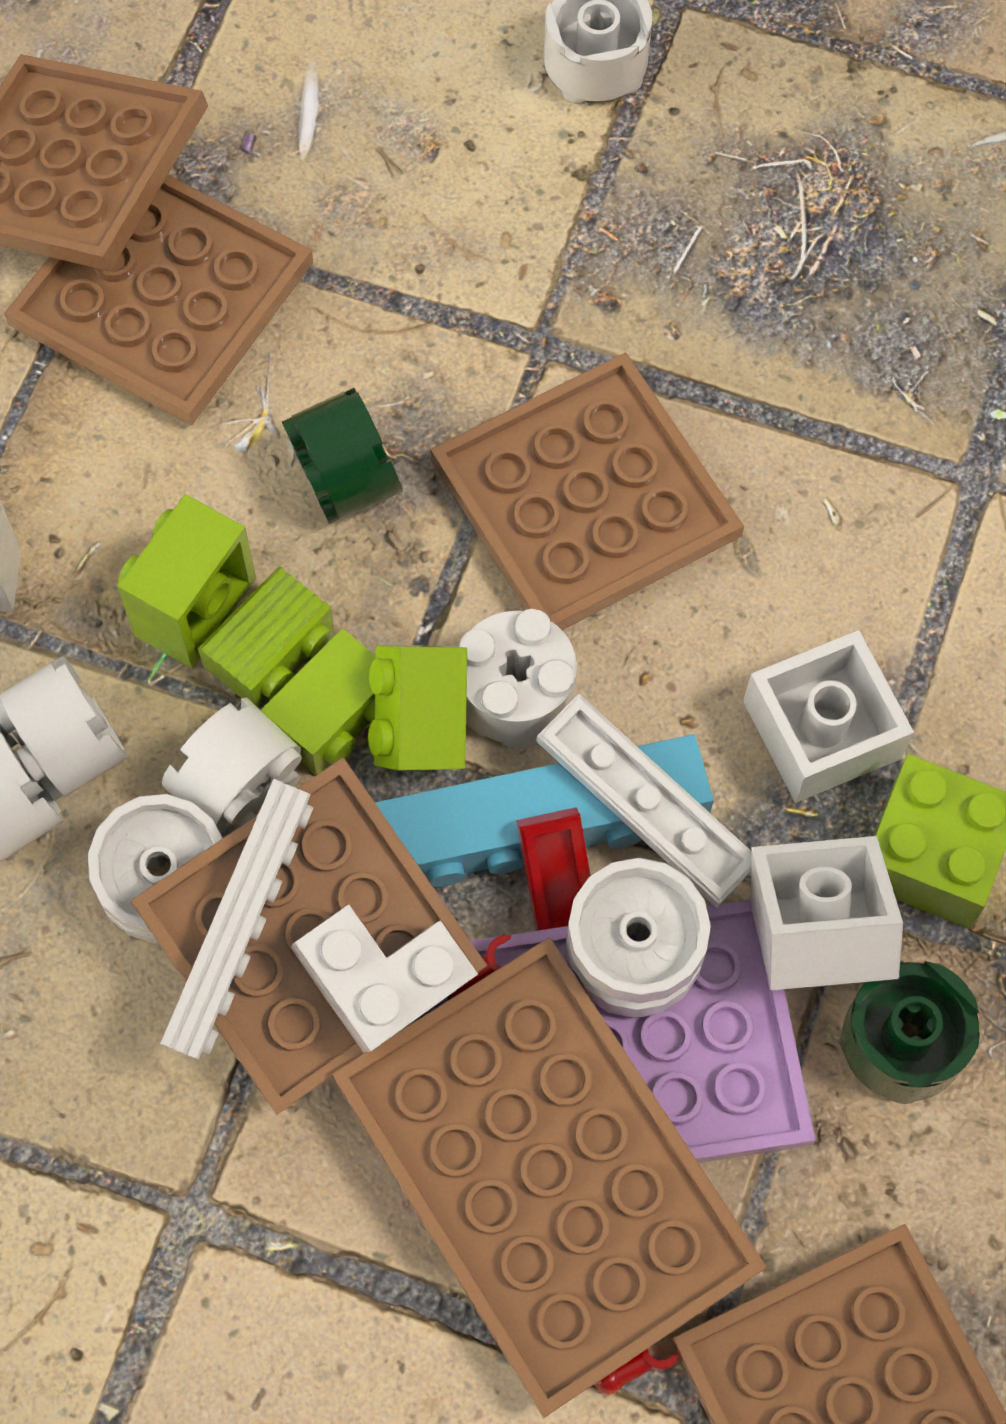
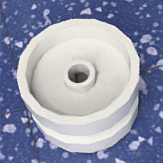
(133, 839)
(653, 905)

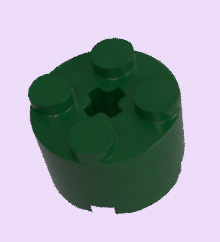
(342, 455)
(919, 1065)

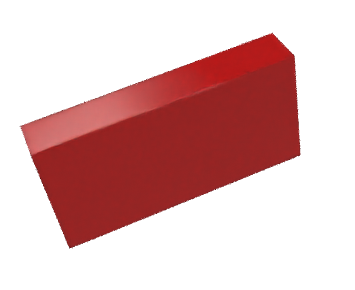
(553, 864)

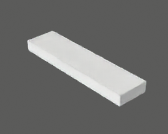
(647, 799)

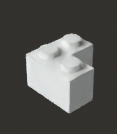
(377, 992)

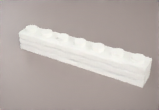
(237, 920)

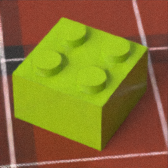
(186, 579)
(942, 840)

